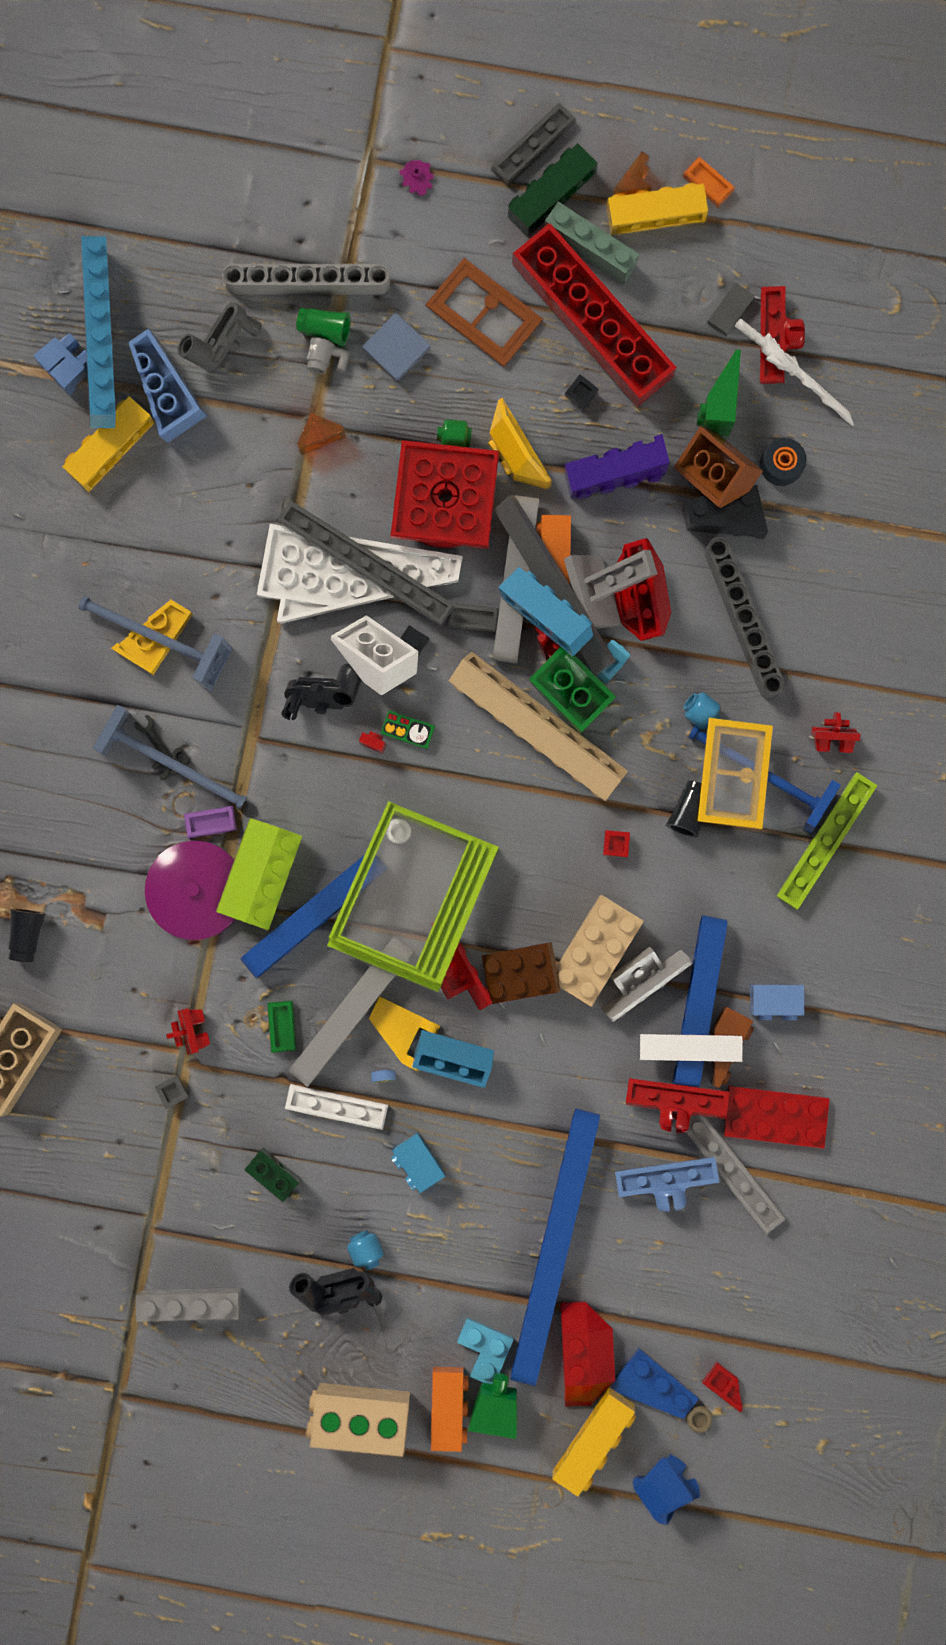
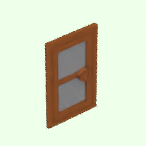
(484, 312)

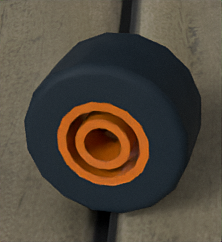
(778, 470)

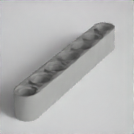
(297, 272)
(510, 620)
(341, 1024)

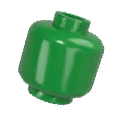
(454, 433)

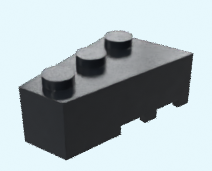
(738, 518)

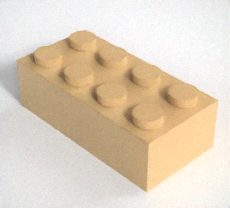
(596, 949)
(23, 1046)

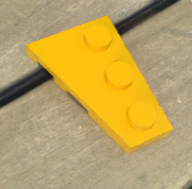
(146, 653)

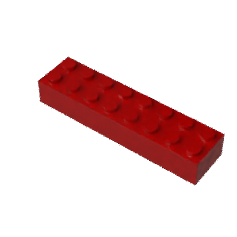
(593, 315)

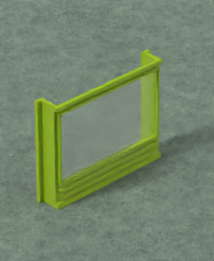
(412, 896)

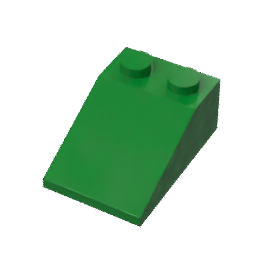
(720, 406)
(571, 689)

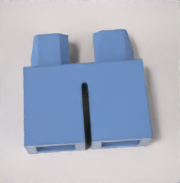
(61, 365)

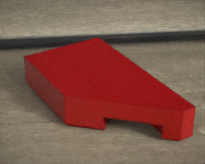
(724, 1384)

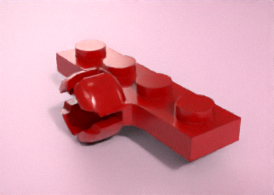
(786, 331)
(677, 1102)

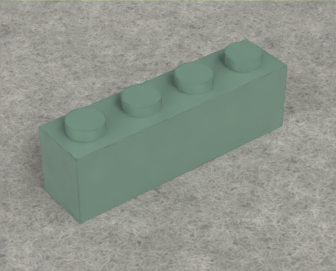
(593, 243)

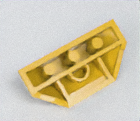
(515, 450)

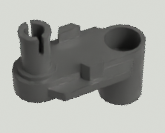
(220, 338)

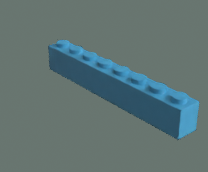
(98, 332)

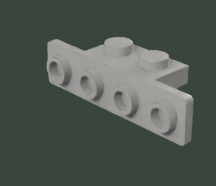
(642, 978)

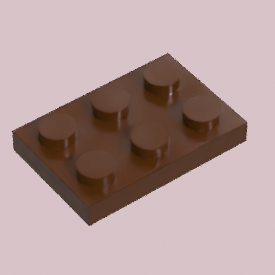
(521, 973)

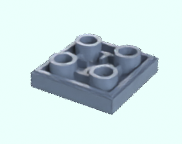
(396, 347)

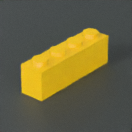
(657, 208)
(108, 445)
(594, 1441)

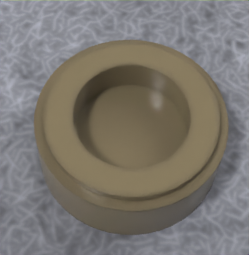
(699, 1419)

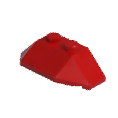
(646, 605)
(585, 1353)

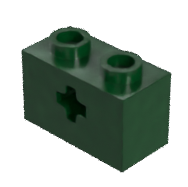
(273, 1174)

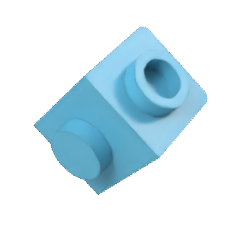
(620, 655)

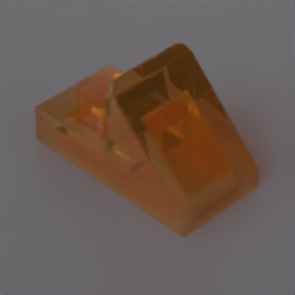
(633, 178)

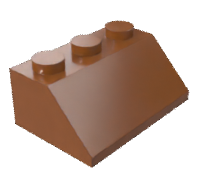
(717, 467)

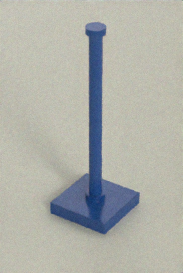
(817, 805)

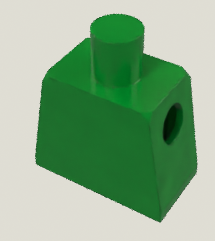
(495, 1409)

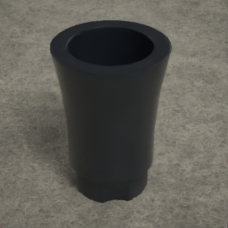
(685, 815)
(24, 934)

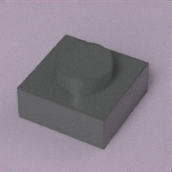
(172, 1091)

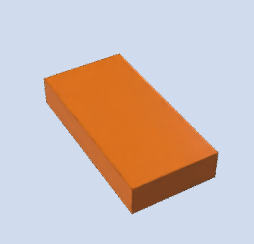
(715, 185)

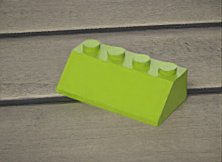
(259, 873)

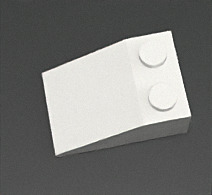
(376, 654)

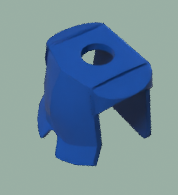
(666, 1489)

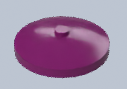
(186, 889)

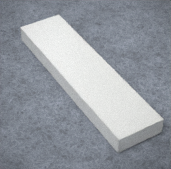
(690, 1047)
(336, 1106)

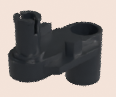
(321, 692)
(335, 1291)

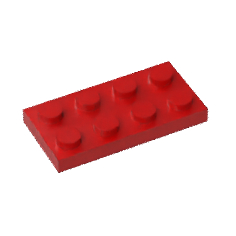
(776, 1117)

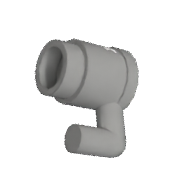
(320, 355)

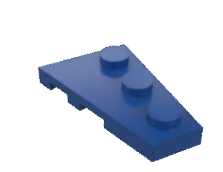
(653, 1385)

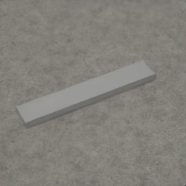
(734, 1174)

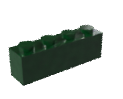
(556, 185)

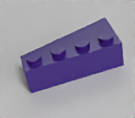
(617, 469)

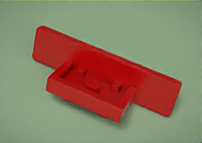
(462, 977)

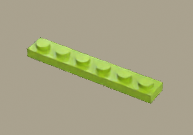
(826, 841)

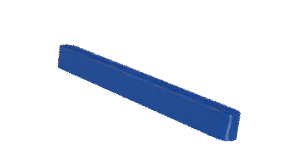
(555, 1247)

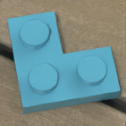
(490, 1344)

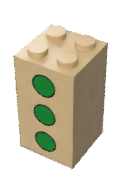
(358, 1419)

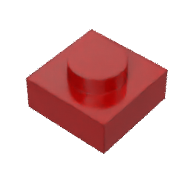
(373, 741)
(616, 843)

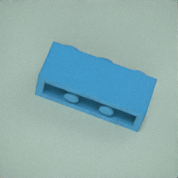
(453, 1059)

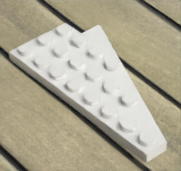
(316, 583)

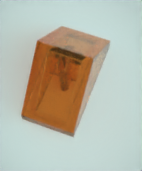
(319, 433)

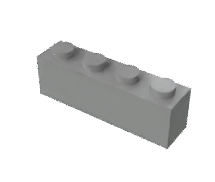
(189, 1304)

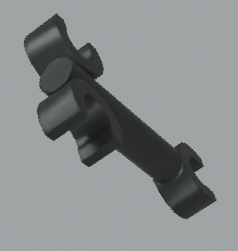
(159, 745)

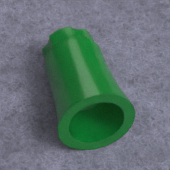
(324, 324)

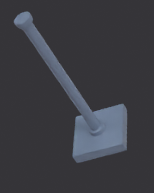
(210, 663)
(114, 732)

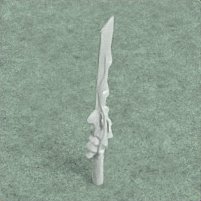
(786, 362)

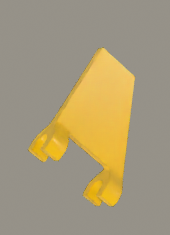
(399, 1027)

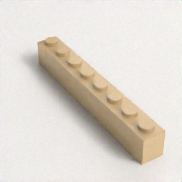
(537, 726)

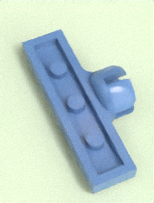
(667, 1180)

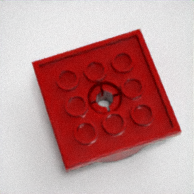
(436, 470)

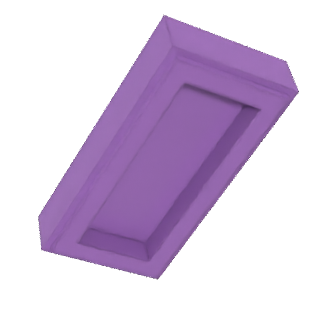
(210, 822)

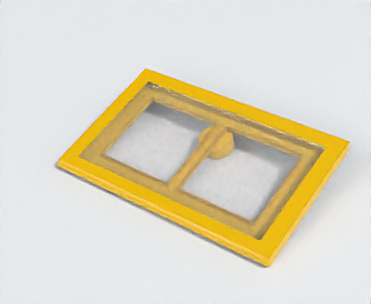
(735, 773)

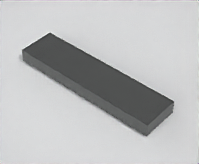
(533, 144)

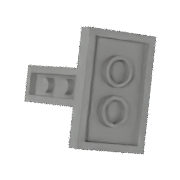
(596, 584)

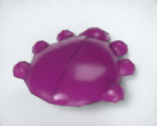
(417, 176)

